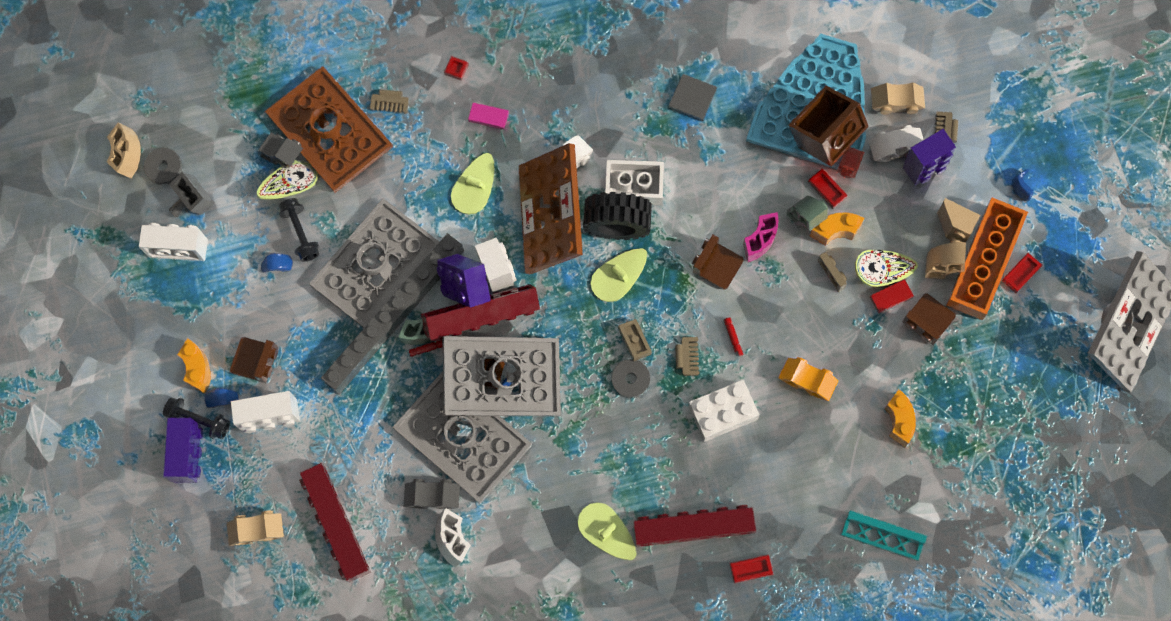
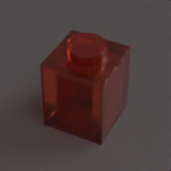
(850, 163)

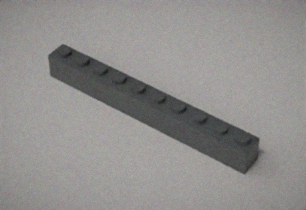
(389, 316)

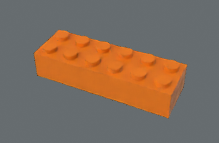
(987, 258)

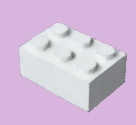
(636, 177)
(173, 242)
(497, 266)
(723, 410)
(265, 412)

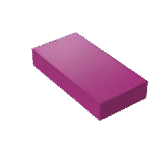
(488, 116)

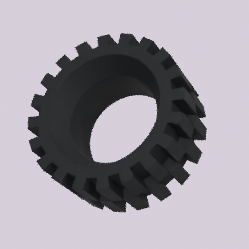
(617, 216)

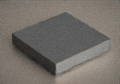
(692, 97)

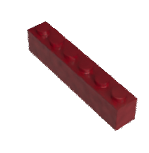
(458, 317)
(335, 523)
(694, 526)

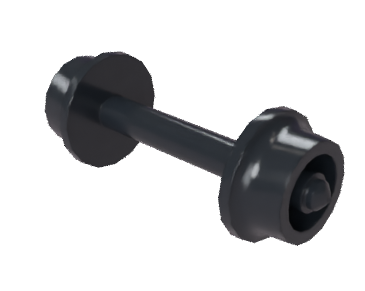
(290, 209)
(218, 427)

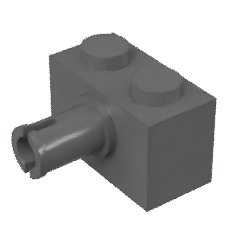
(191, 195)

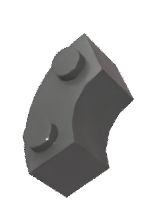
(280, 150)
(435, 495)

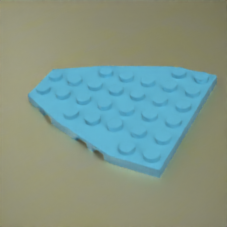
(822, 64)

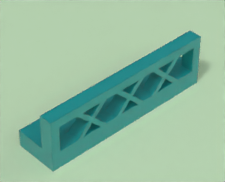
(886, 528)

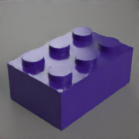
(929, 157)
(463, 280)
(182, 450)

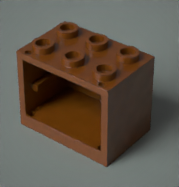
(828, 125)

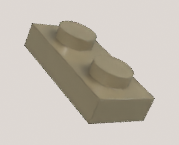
(829, 266)
(634, 340)

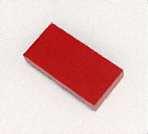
(827, 188)
(1021, 273)
(891, 296)
(751, 569)

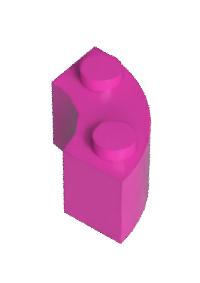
(763, 238)

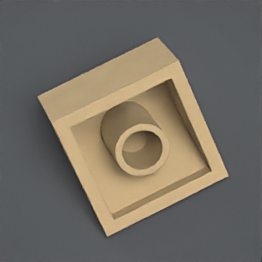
(957, 220)

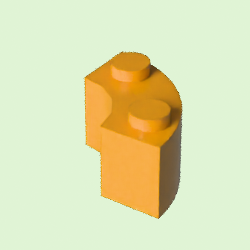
(837, 226)
(197, 366)
(811, 379)
(902, 418)

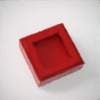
(456, 68)

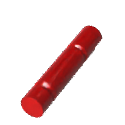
(733, 336)
(426, 348)

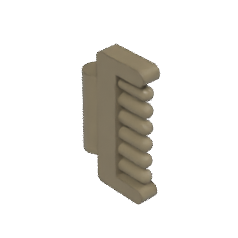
(389, 97)
(950, 125)
(682, 356)

